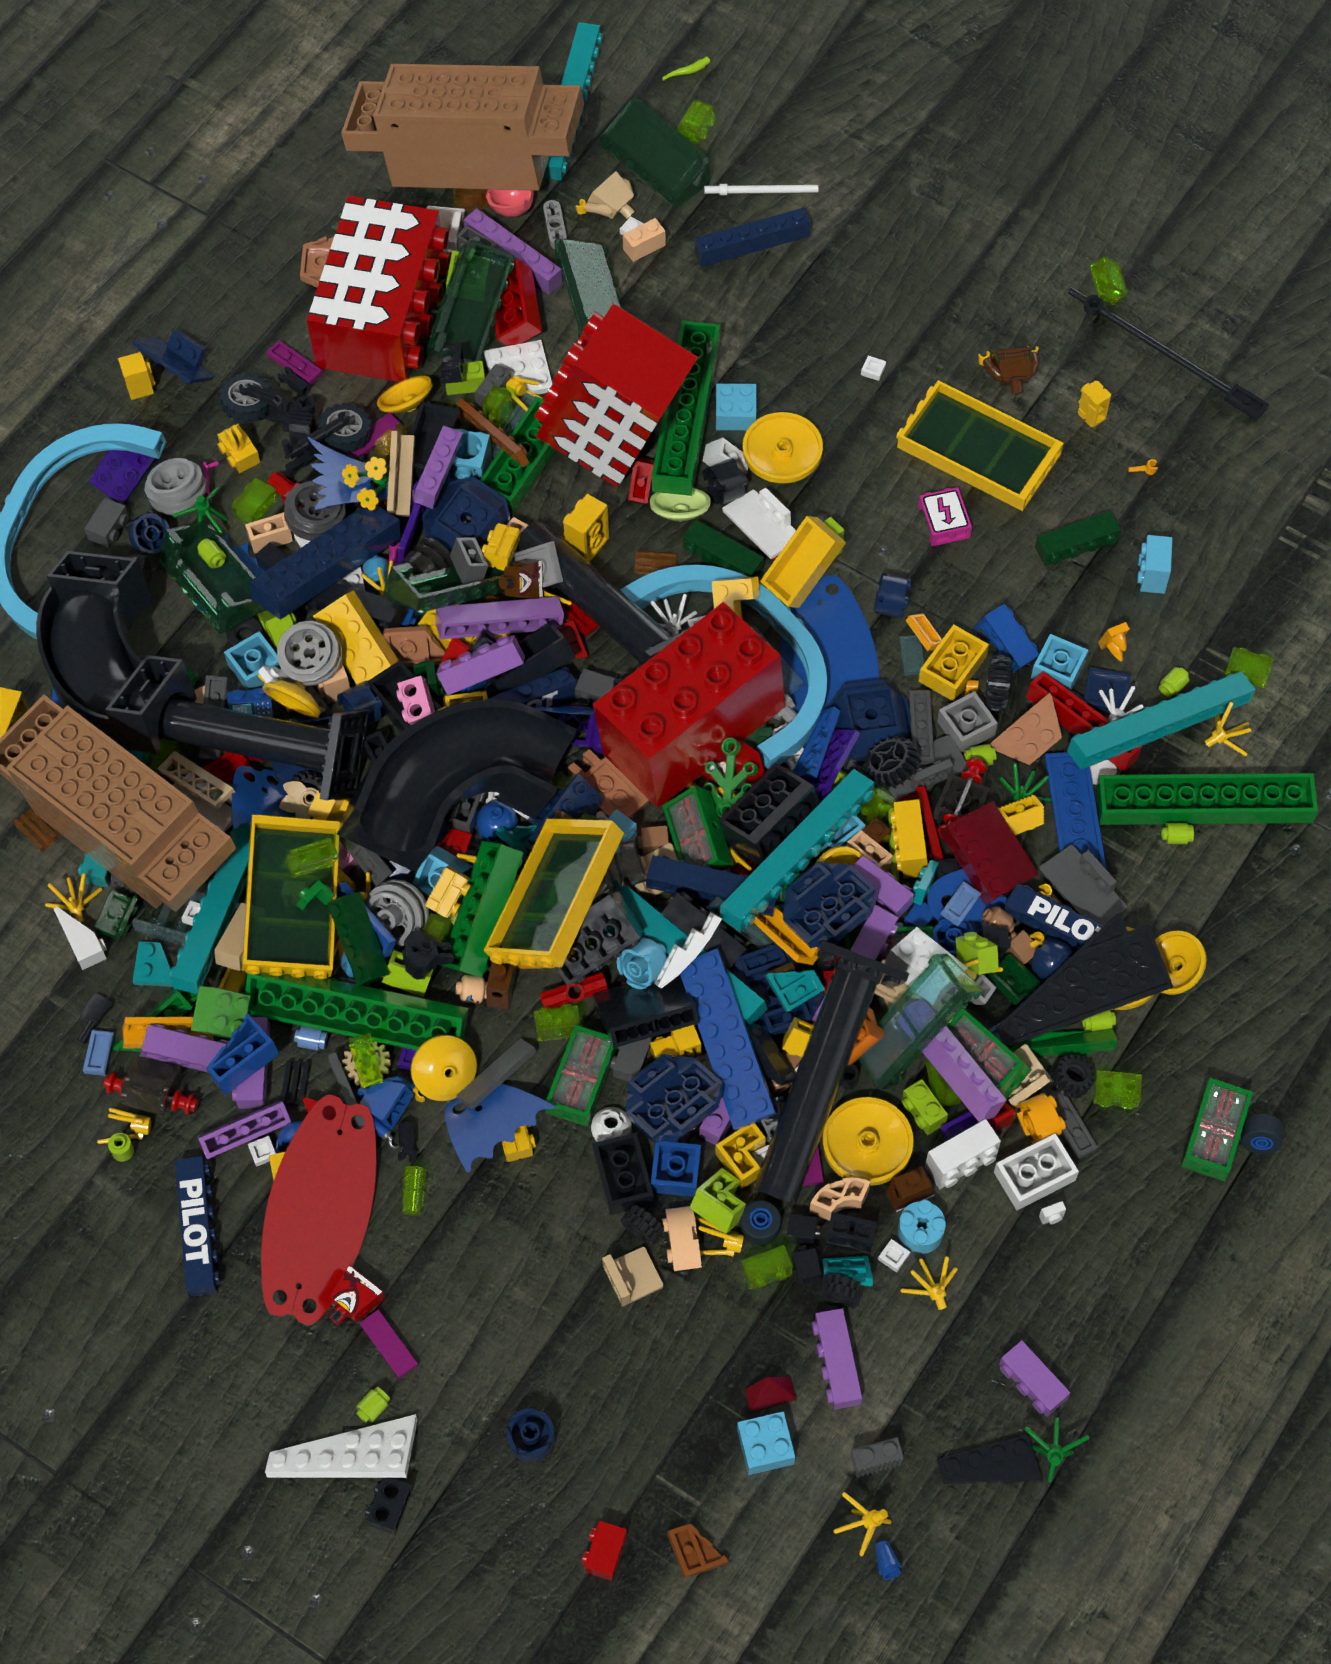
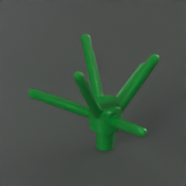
(203, 508)
(1020, 793)
(1054, 1451)

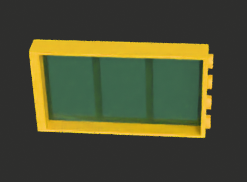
(979, 445)
(553, 892)
(276, 931)

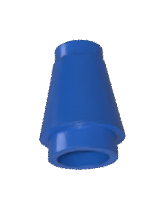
(887, 1561)

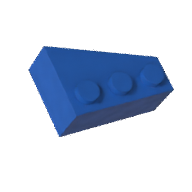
(1008, 637)
(242, 1056)

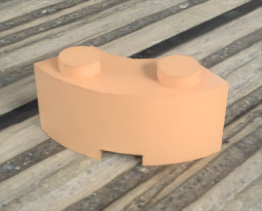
(839, 1196)
(683, 1238)

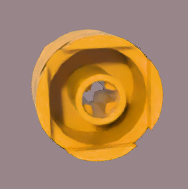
(1040, 1117)

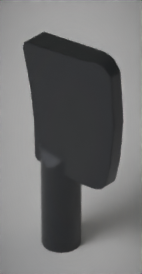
(93, 1014)

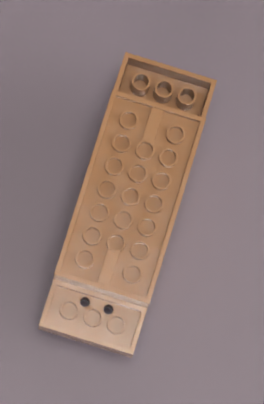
(464, 125)
(111, 805)

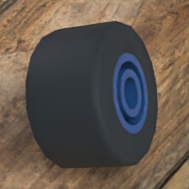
(1262, 1134)
(760, 1230)

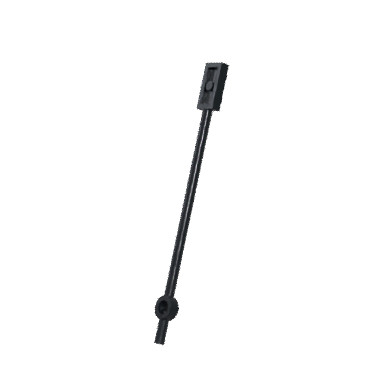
(1236, 396)

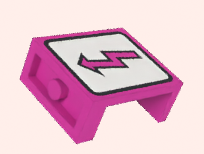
(945, 516)

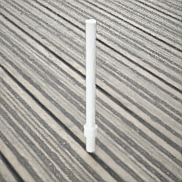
(723, 189)

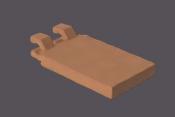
(611, 785)

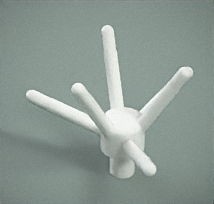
(674, 623)
(1116, 713)

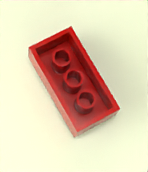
(519, 312)

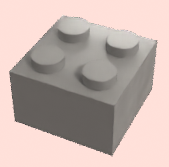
(967, 721)

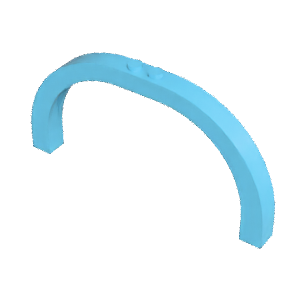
(37, 472)
(699, 578)

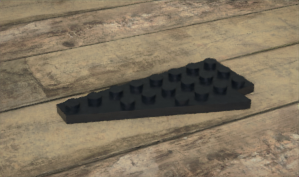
(1099, 977)

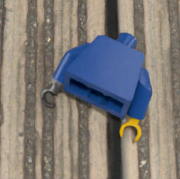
(387, 1103)

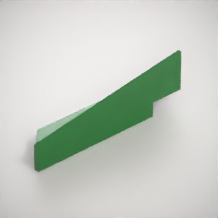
(174, 1004)
(1071, 1043)

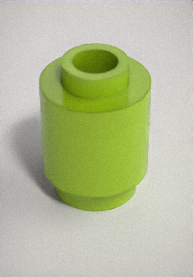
(211, 553)
(1174, 682)
(981, 752)
(1177, 833)
(1100, 1022)
(121, 1147)
(372, 1405)

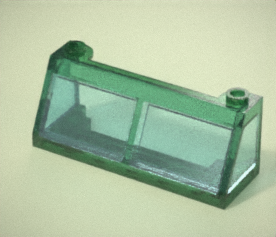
(918, 1019)

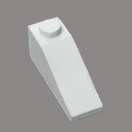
(82, 940)

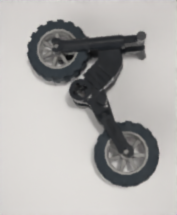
(333, 426)

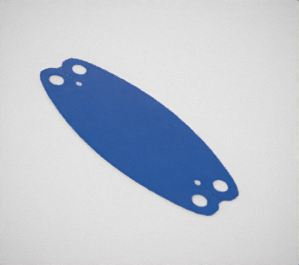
(841, 637)

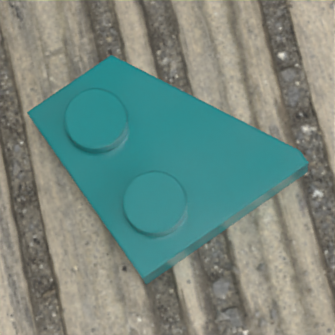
(516, 838)
(922, 887)
(151, 965)
(794, 987)
(851, 1267)

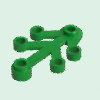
(729, 782)

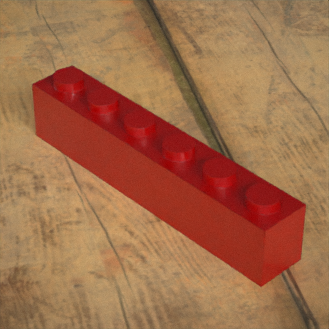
(1075, 713)

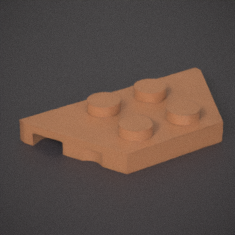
(314, 259)
(414, 645)
(1031, 733)

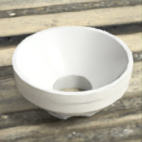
(601, 1132)

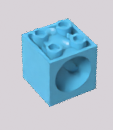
(472, 444)

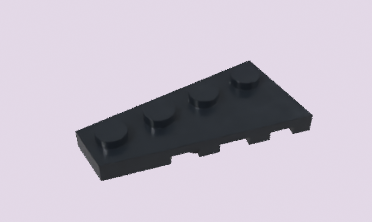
(999, 1462)

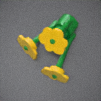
(376, 471)

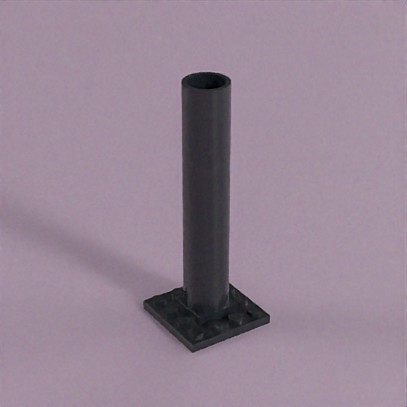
(600, 597)
(331, 751)
(822, 1068)

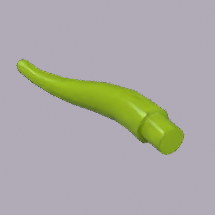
(693, 68)

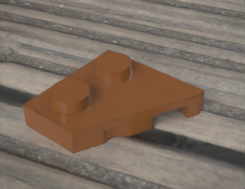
(693, 1551)

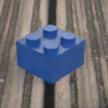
(675, 1168)

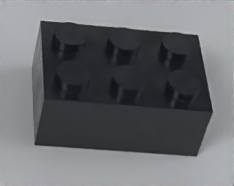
(623, 1173)

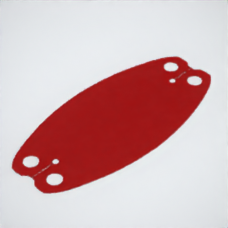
(318, 1209)

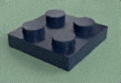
(1104, 680)

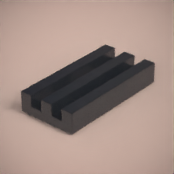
(298, 1065)

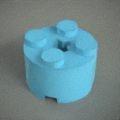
(642, 963)
(921, 1239)

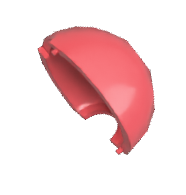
(510, 202)

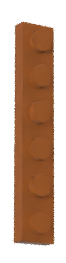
(497, 435)

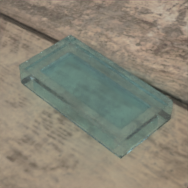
(911, 654)

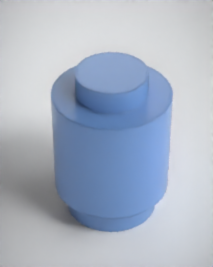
(311, 1038)

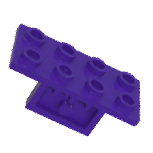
(120, 473)

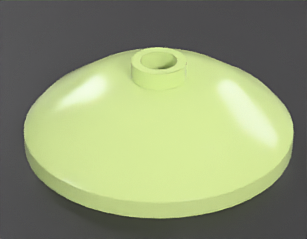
(680, 507)

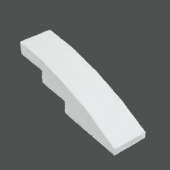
(682, 956)

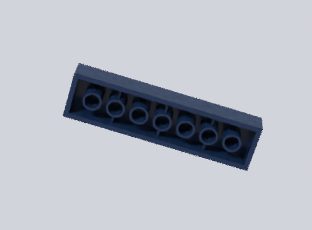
(324, 560)

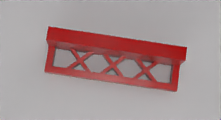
(929, 829)

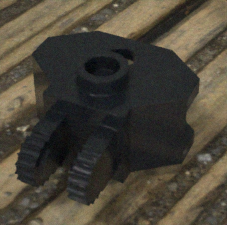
(424, 954)

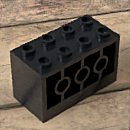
(768, 813)
(605, 910)

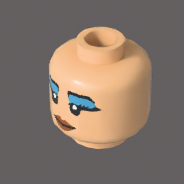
(471, 989)

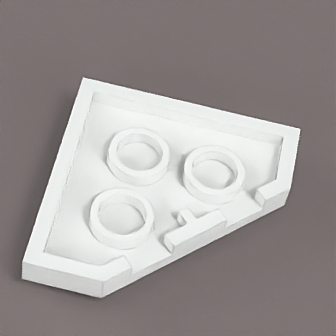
(525, 361)

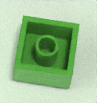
(219, 1011)

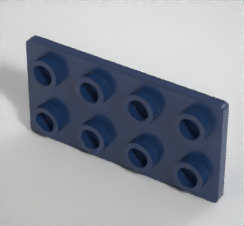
(179, 356)
(573, 800)

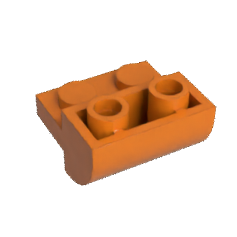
(868, 1036)

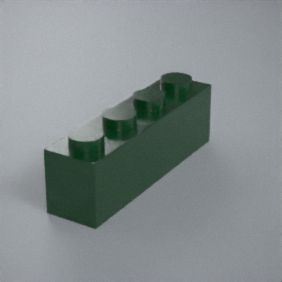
(1078, 538)
(721, 550)
(358, 938)

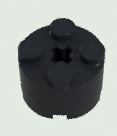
(725, 481)

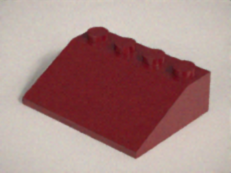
(988, 852)

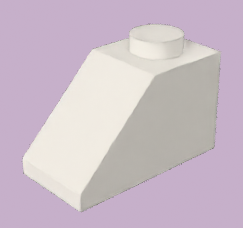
(722, 450)

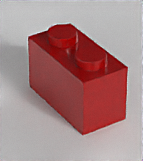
(605, 1550)

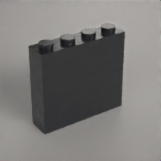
(644, 1013)

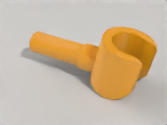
(1148, 468)
(972, 685)

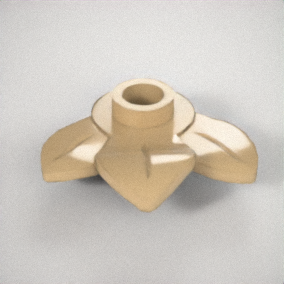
(296, 799)

